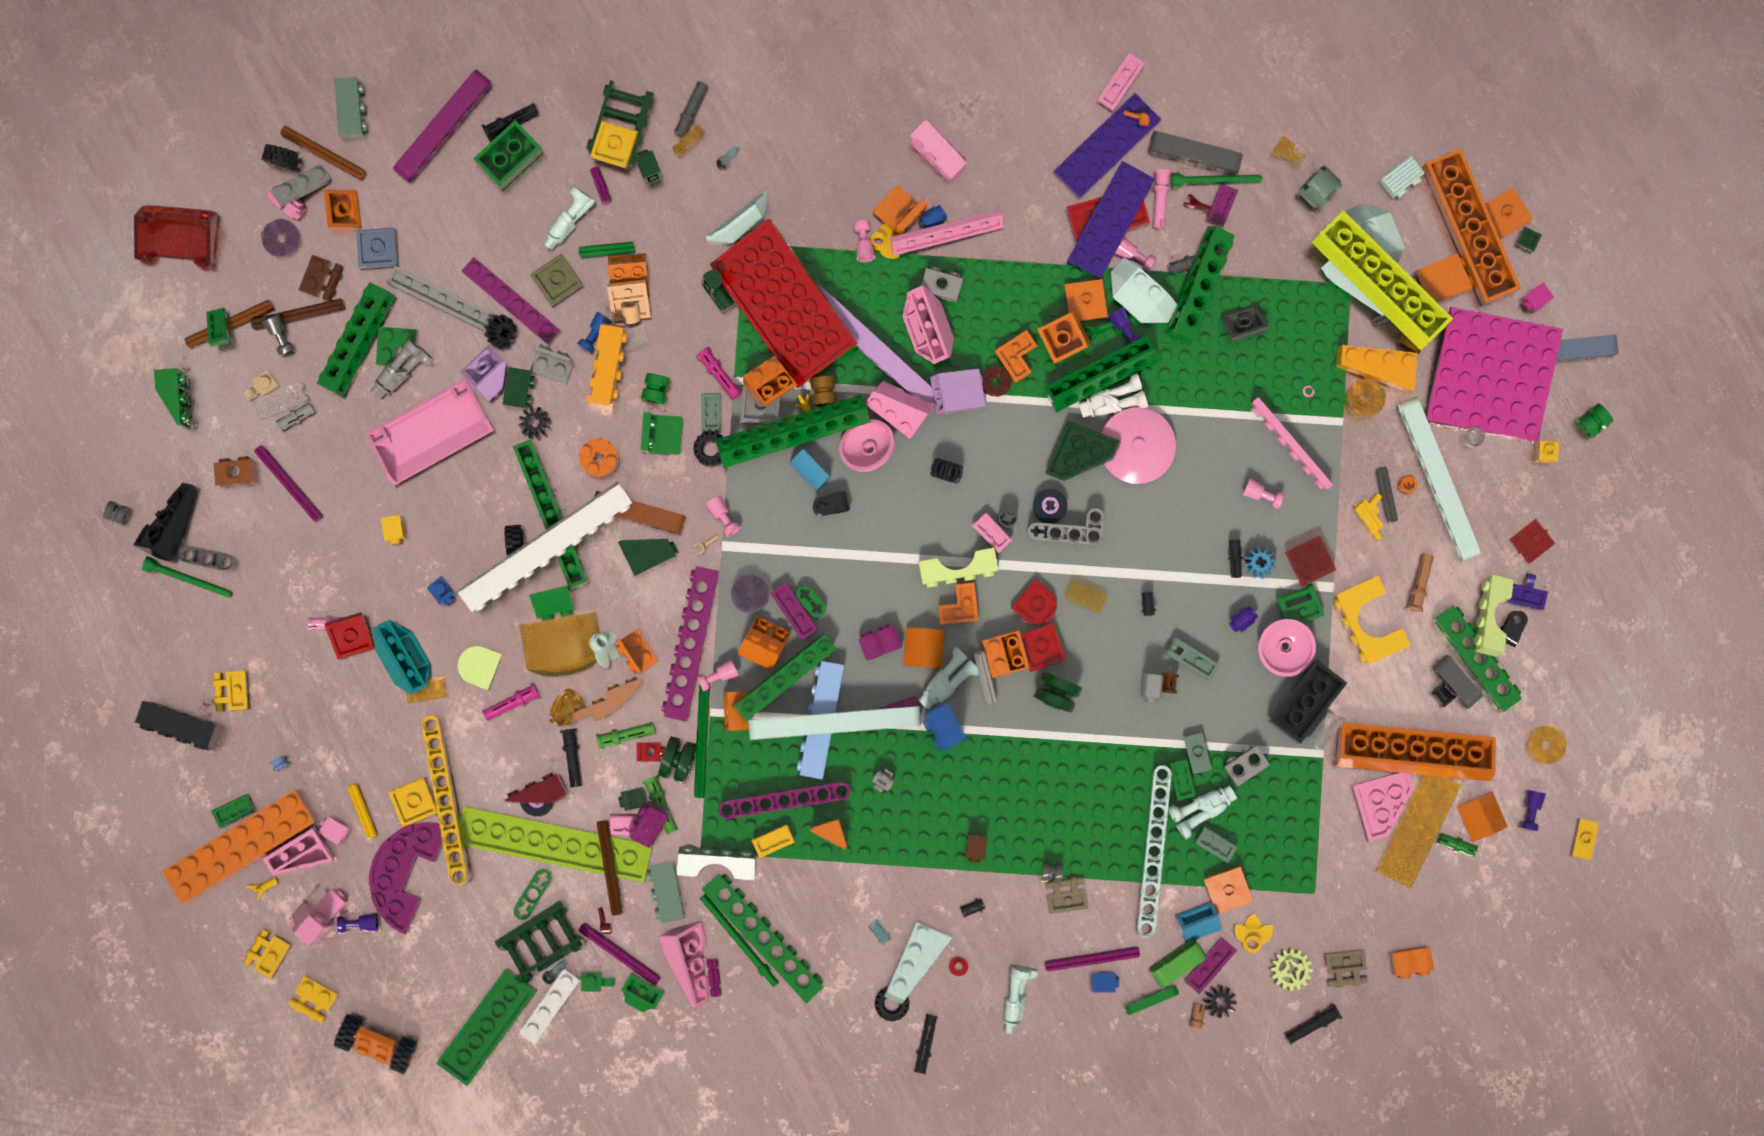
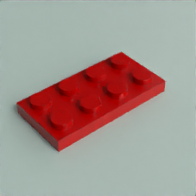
(1080, 214)

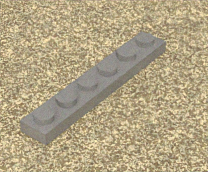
(439, 298)

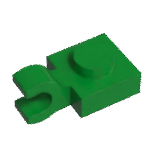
(592, 981)

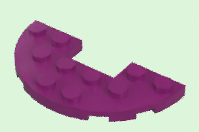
(392, 868)

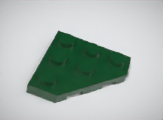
(1080, 451)

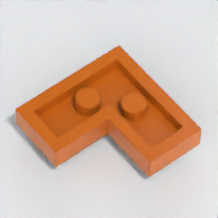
(1011, 355)
(964, 610)

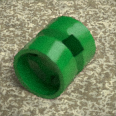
(655, 388)
(1595, 420)

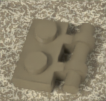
(1070, 900)
(1346, 962)

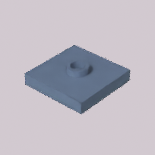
(376, 248)

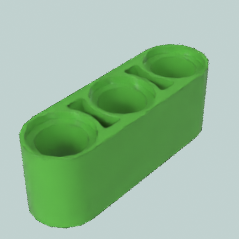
(1178, 963)

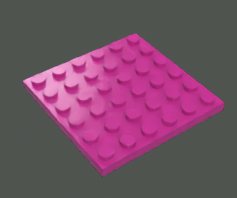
(1494, 374)

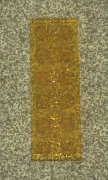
(1418, 829)

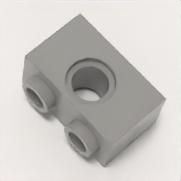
(953, 286)

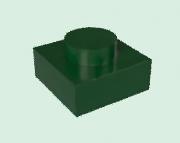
(1528, 239)

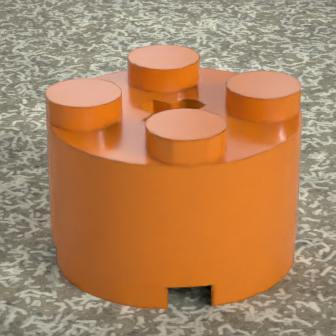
(609, 461)

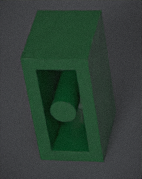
(648, 166)
(518, 388)

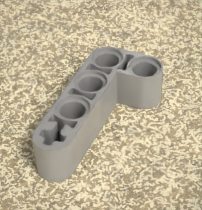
(1065, 529)

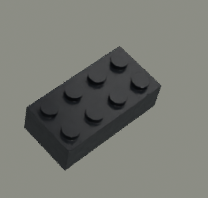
(1307, 701)
(178, 724)

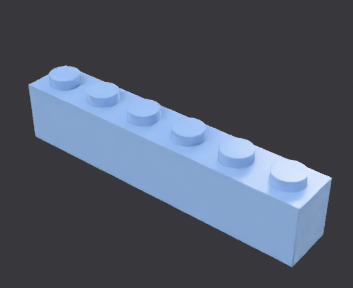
(825, 702)

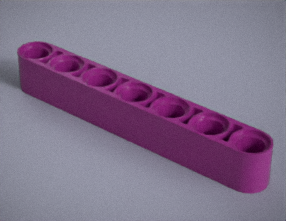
(442, 125)
(775, 804)

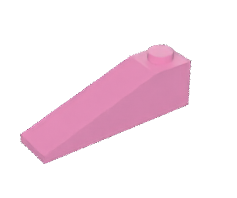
(685, 954)

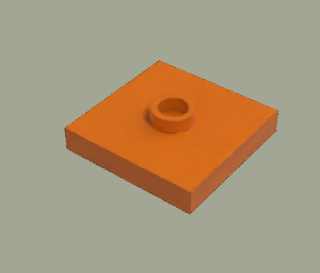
(1508, 212)
(1086, 299)
(1228, 889)

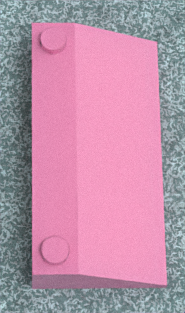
(429, 432)

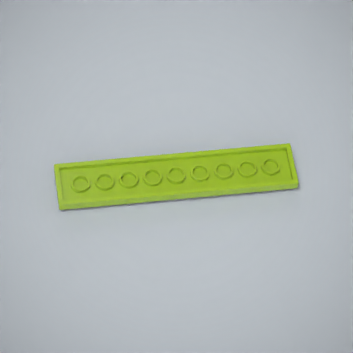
(551, 843)

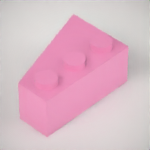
(937, 150)
(899, 408)
(299, 852)
(309, 924)

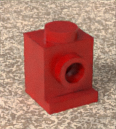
(642, 755)

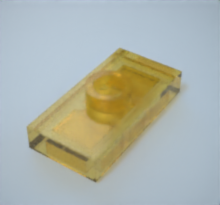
(1086, 597)
(434, 690)

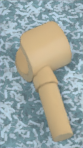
(705, 544)

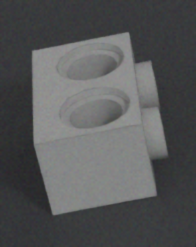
(1248, 769)

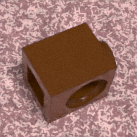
(976, 848)

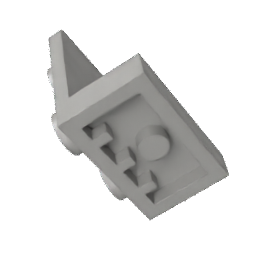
(551, 364)

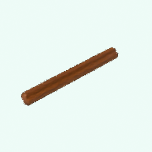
(322, 152)
(233, 321)

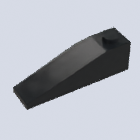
(166, 531)

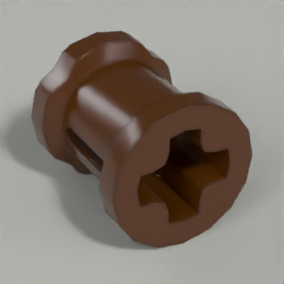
(1169, 683)

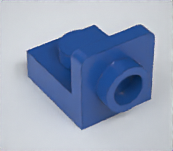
(442, 591)

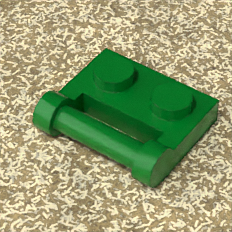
(1304, 611)

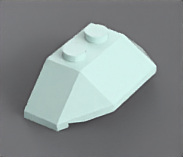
(741, 222)
(1380, 227)
(1141, 294)

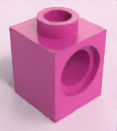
(1537, 298)

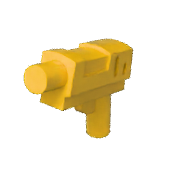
(1367, 513)

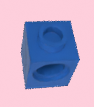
(1104, 982)

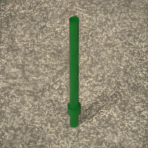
(763, 969)

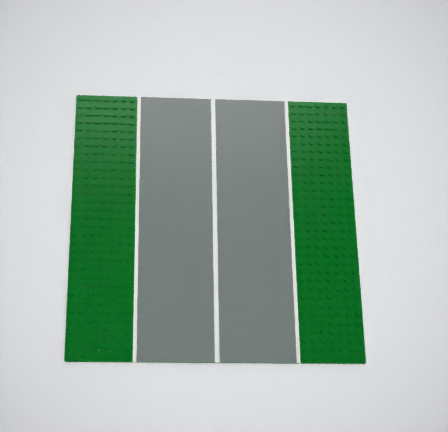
(1029, 773)

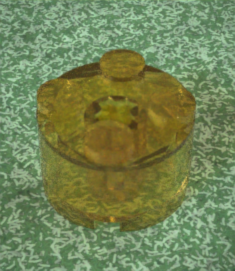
(1370, 389)

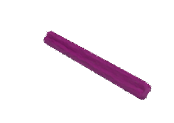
(288, 483)
(619, 954)
(1092, 959)

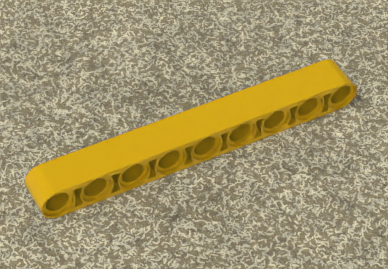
(451, 807)

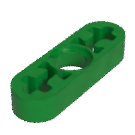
(544, 884)
(1151, 999)

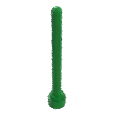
(1179, 179)
(150, 565)

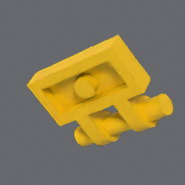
(236, 691)
(272, 955)
(315, 993)

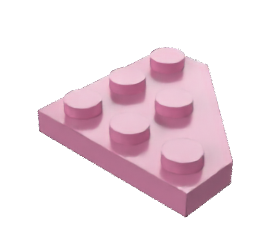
(1382, 803)

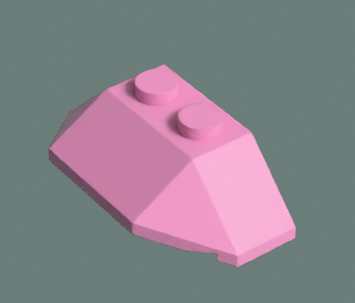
(927, 325)

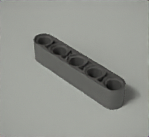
(1195, 152)

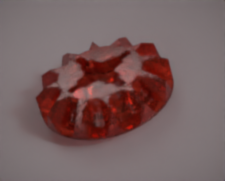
(992, 373)

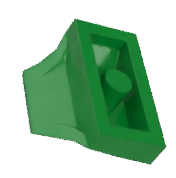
(641, 993)

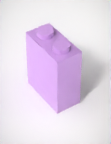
(958, 391)

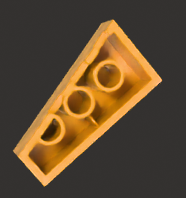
(607, 364)
(1389, 367)

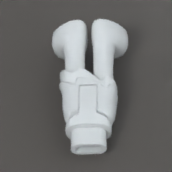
(1106, 403)

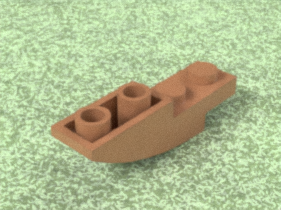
(616, 698)

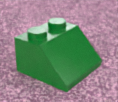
(552, 603)

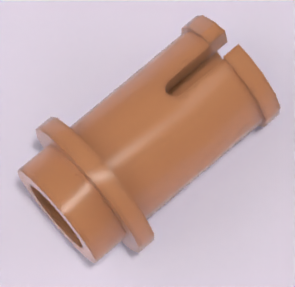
(1197, 1016)

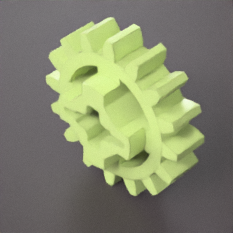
(1303, 965)

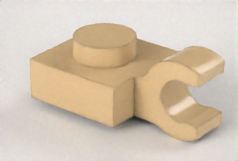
(263, 384)

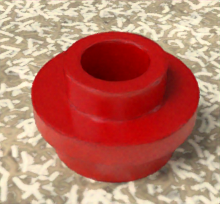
(953, 962)

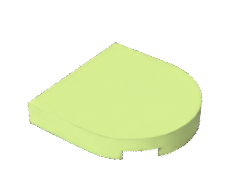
(478, 666)

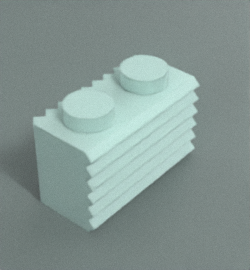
(1401, 177)

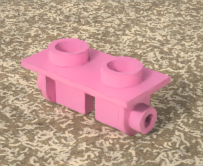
(292, 209)

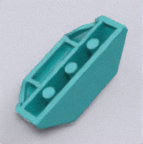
(401, 656)

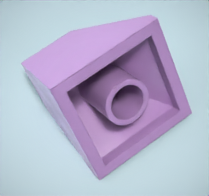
(486, 373)

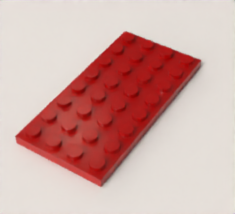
(783, 303)

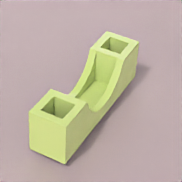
(983, 563)
(1490, 637)

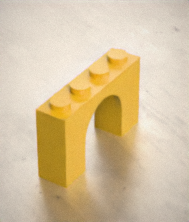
(1370, 647)

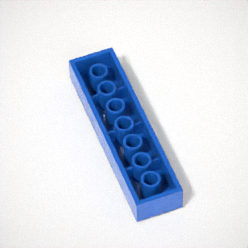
(943, 727)

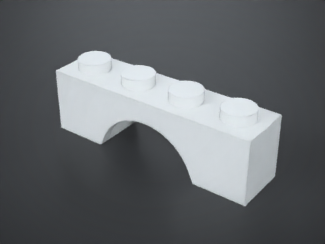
(550, 1006)

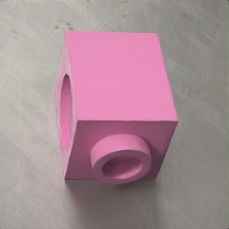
(333, 829)
(332, 903)

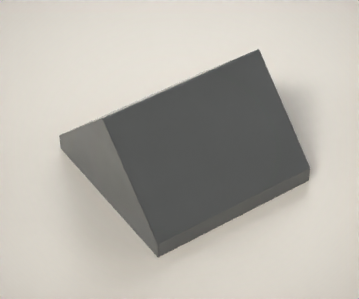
(1244, 324)

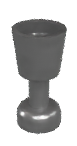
(274, 327)

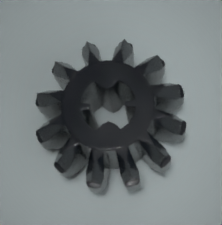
(500, 330)
(539, 417)
(946, 470)
(1227, 999)

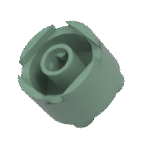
(1319, 186)

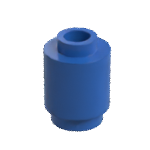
(932, 217)

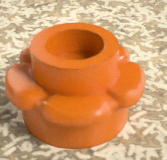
(1408, 479)

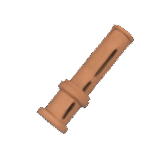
(1418, 592)

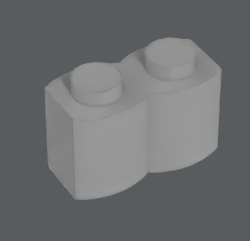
(1151, 687)

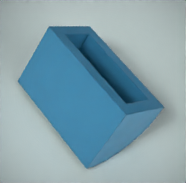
(809, 470)
(1199, 922)

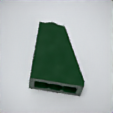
(647, 553)

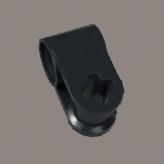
(834, 503)
(1513, 628)

